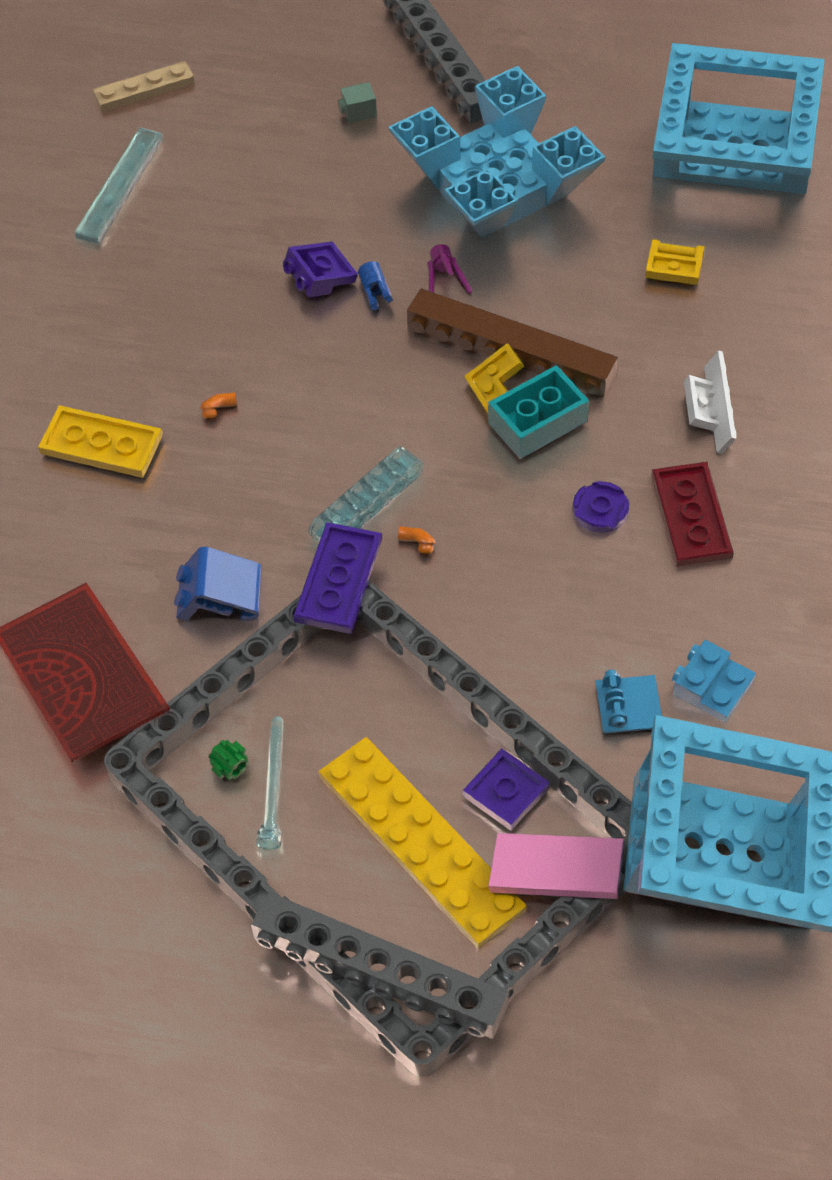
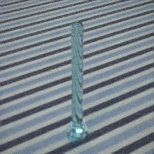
(269, 835)

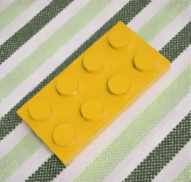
(100, 441)

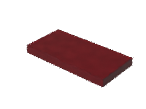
(692, 514)

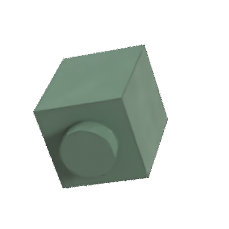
(358, 102)

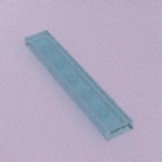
(119, 186)

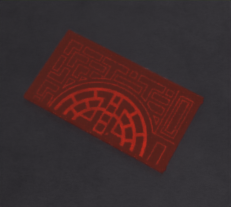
(80, 672)

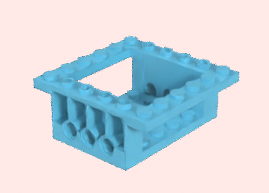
(737, 142)
(792, 838)

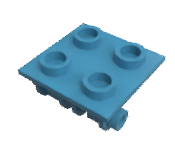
(627, 702)

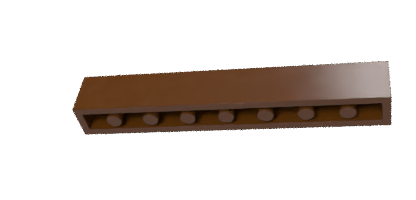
(488, 332)

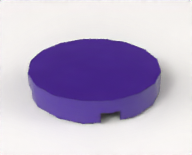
(600, 507)

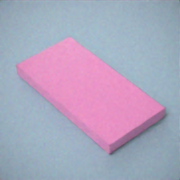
(557, 865)

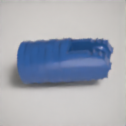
(374, 283)

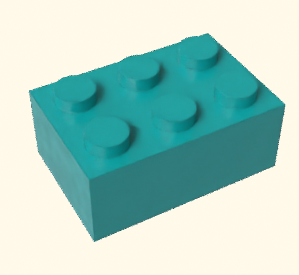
(538, 411)

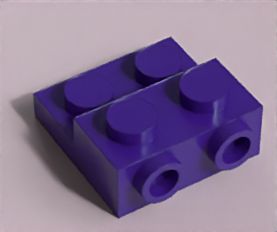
(318, 268)

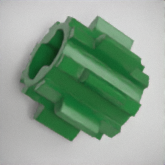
(228, 759)

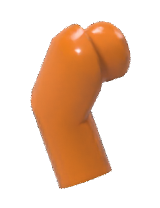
(417, 535)

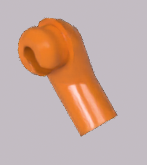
(217, 401)

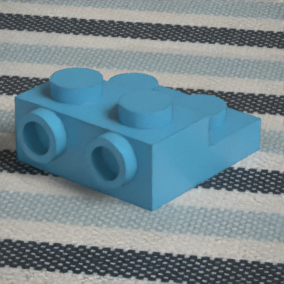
(712, 680)

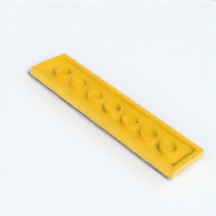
(421, 841)

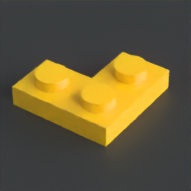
(489, 376)

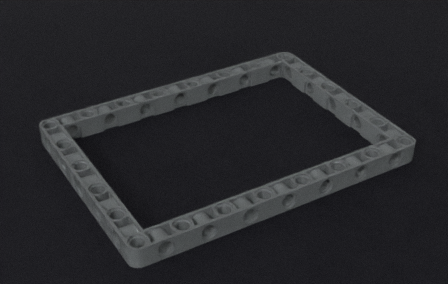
(449, 675)

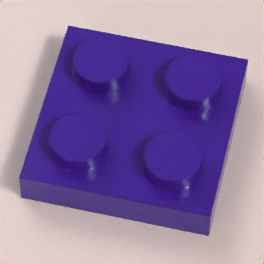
(506, 789)

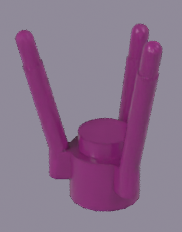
(443, 261)

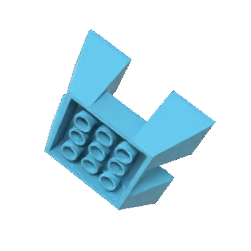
(498, 168)

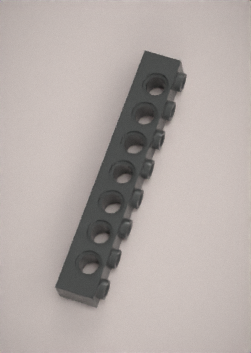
(441, 53)
(310, 925)

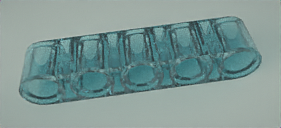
(371, 492)

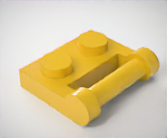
(674, 262)

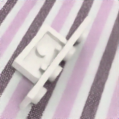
(710, 402)

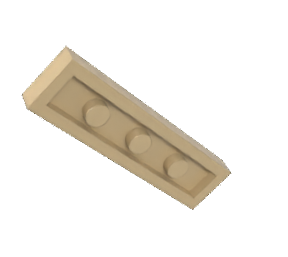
(143, 86)

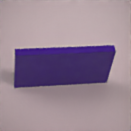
(338, 578)

